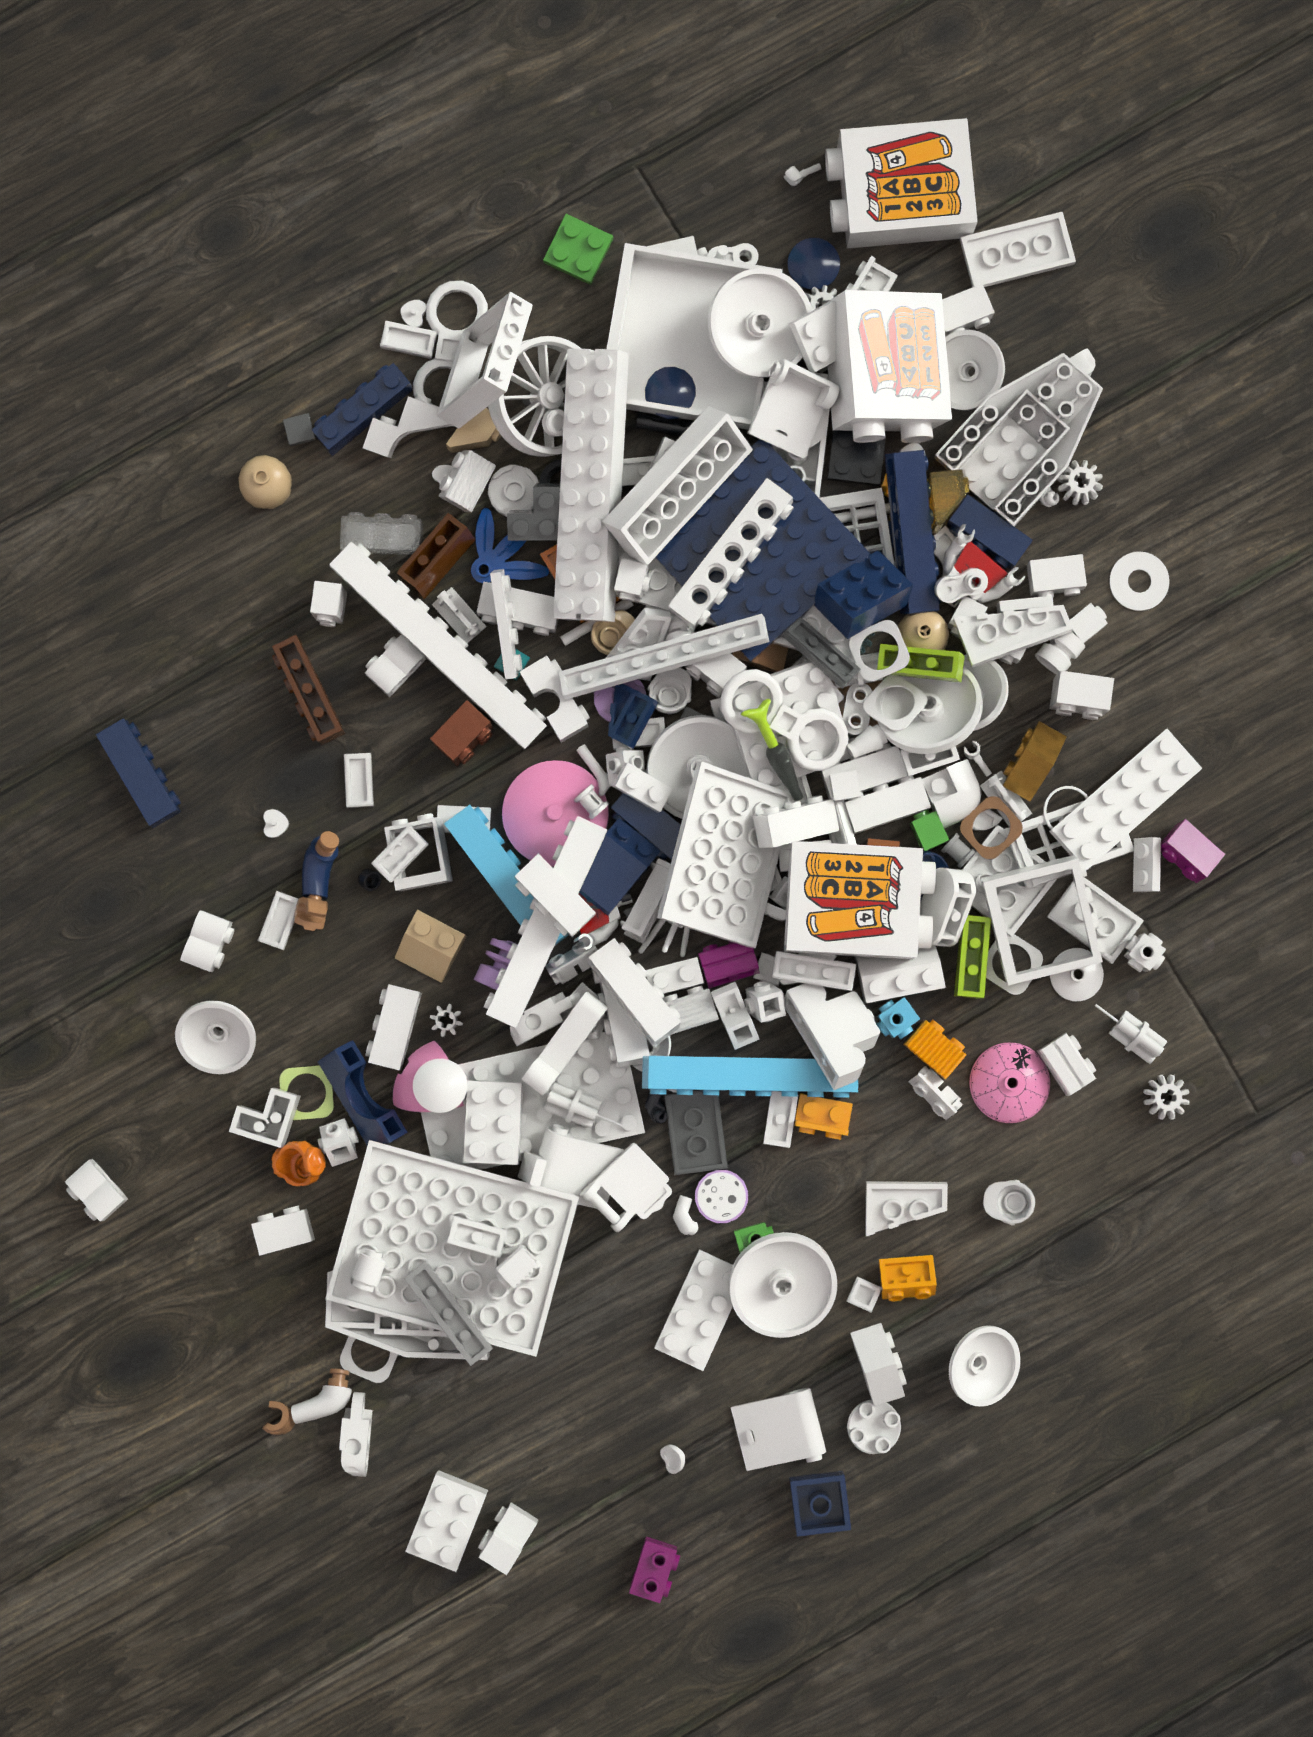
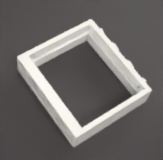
(464, 392)
(1084, 896)

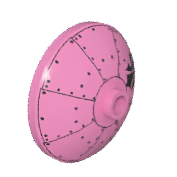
(990, 1079)

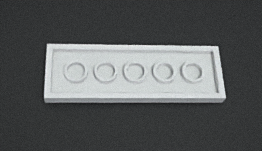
(1126, 799)

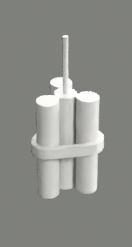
(1136, 1036)
(574, 1106)

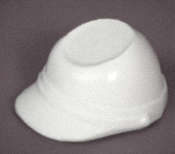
(671, 690)
(1009, 1201)

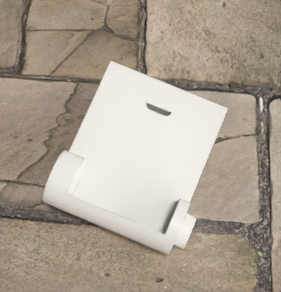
(793, 406)
(574, 1162)
(782, 1428)

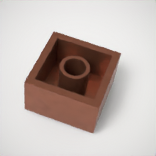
(462, 734)

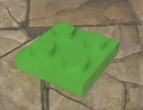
(578, 249)

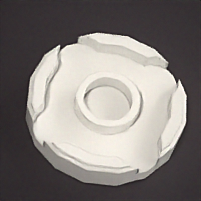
(512, 489)

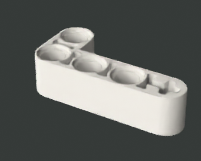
(564, 1043)

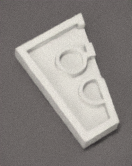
(646, 630)

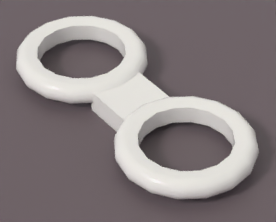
(447, 339)
(785, 720)

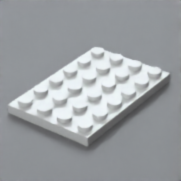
(717, 869)

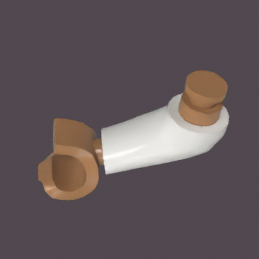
(329, 1401)

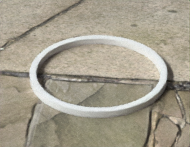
(1050, 795)

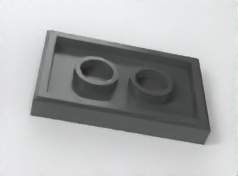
(695, 1132)

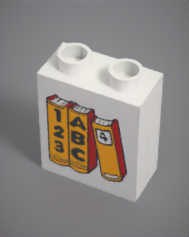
(903, 183)
(890, 365)
(857, 900)

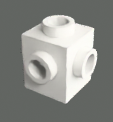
(623, 755)
(1135, 952)
(765, 1001)
(338, 1142)

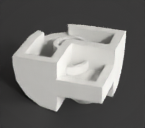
(953, 792)

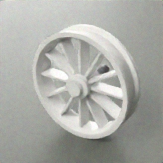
(544, 396)

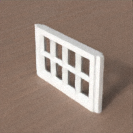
(859, 499)
(1023, 855)

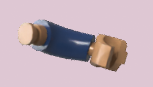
(316, 870)

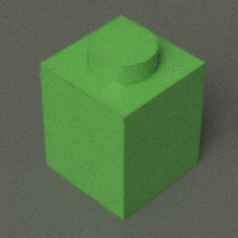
(928, 830)

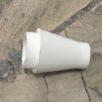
(868, 741)

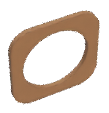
(1015, 827)

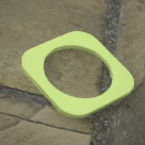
(328, 1104)

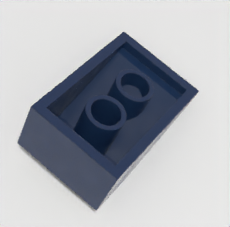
(617, 866)

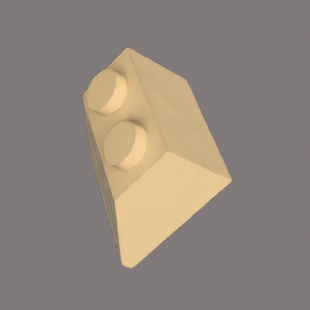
(430, 946)

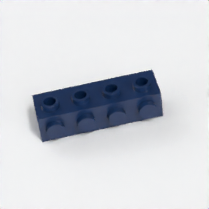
(356, 413)

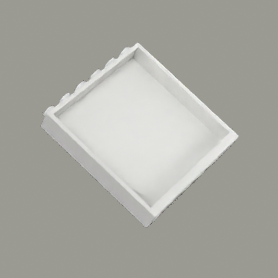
(664, 323)

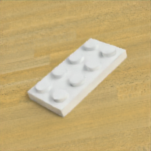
(1018, 250)
(698, 1312)

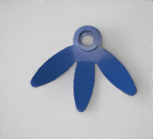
(496, 558)

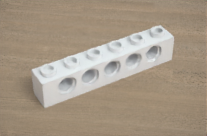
(768, 496)

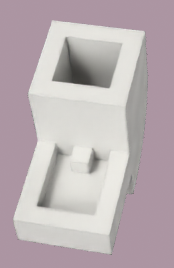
(734, 1015)

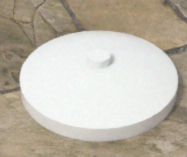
(753, 318)
(944, 722)
(686, 743)
(782, 1285)

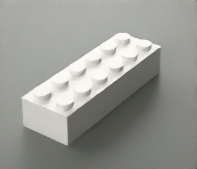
(678, 485)

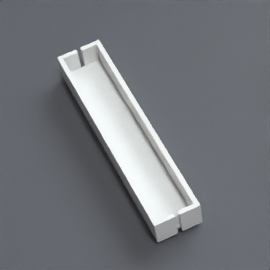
(590, 483)

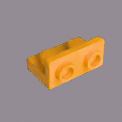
(823, 1115)
(907, 1277)

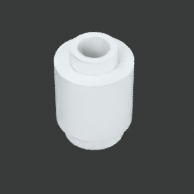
(368, 1270)

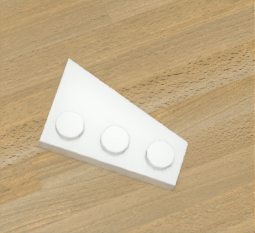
(900, 1202)

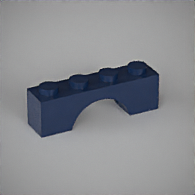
(345, 1073)

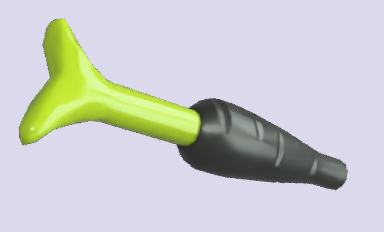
(776, 752)

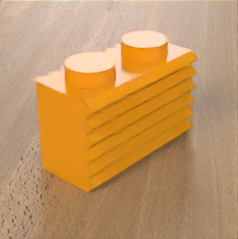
(935, 1048)

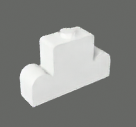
(833, 1030)

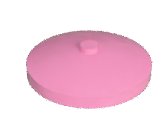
(543, 804)

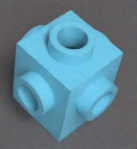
(905, 1013)

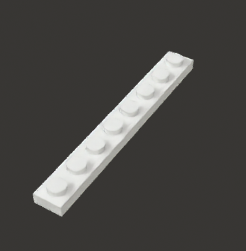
(664, 656)

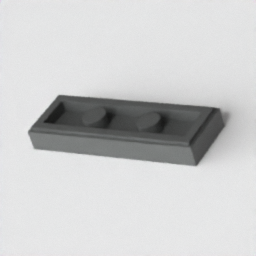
(821, 652)

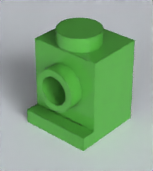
(744, 1234)

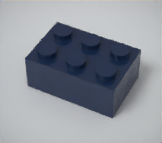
(862, 594)

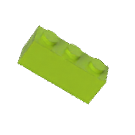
(924, 663)
(972, 958)

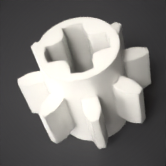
(442, 1013)

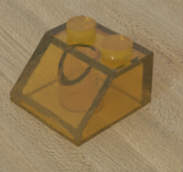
(947, 494)

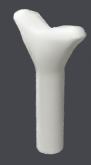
(601, 776)

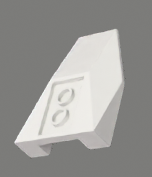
(1023, 436)

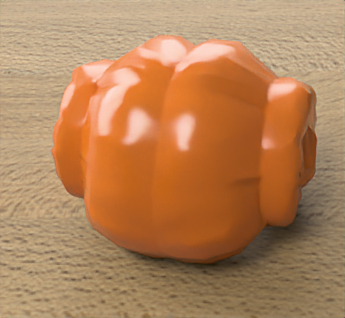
(298, 1163)

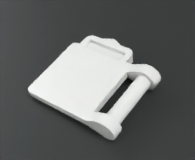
(633, 1183)

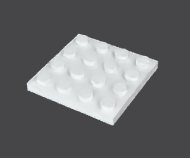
(802, 689)

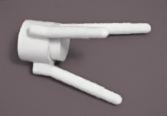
(669, 937)

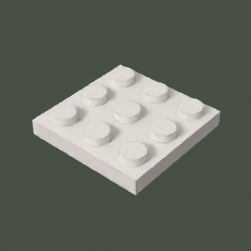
(1014, 899)

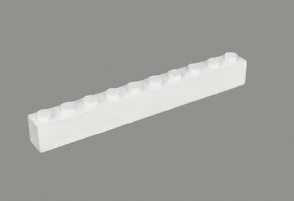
(437, 645)

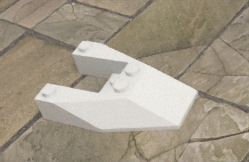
(390, 1333)

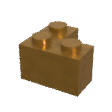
(1034, 760)

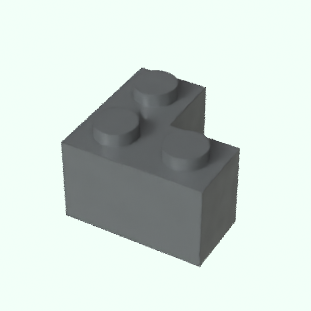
(540, 522)

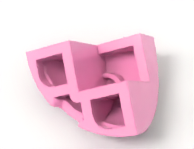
(403, 1087)

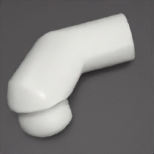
(682, 1217)

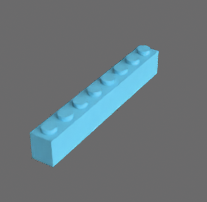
(737, 1076)

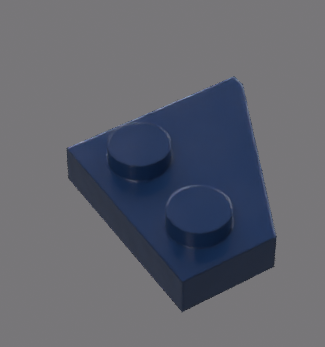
(629, 714)

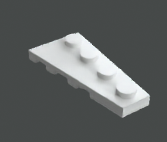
(1004, 633)

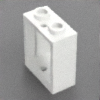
(425, 821)

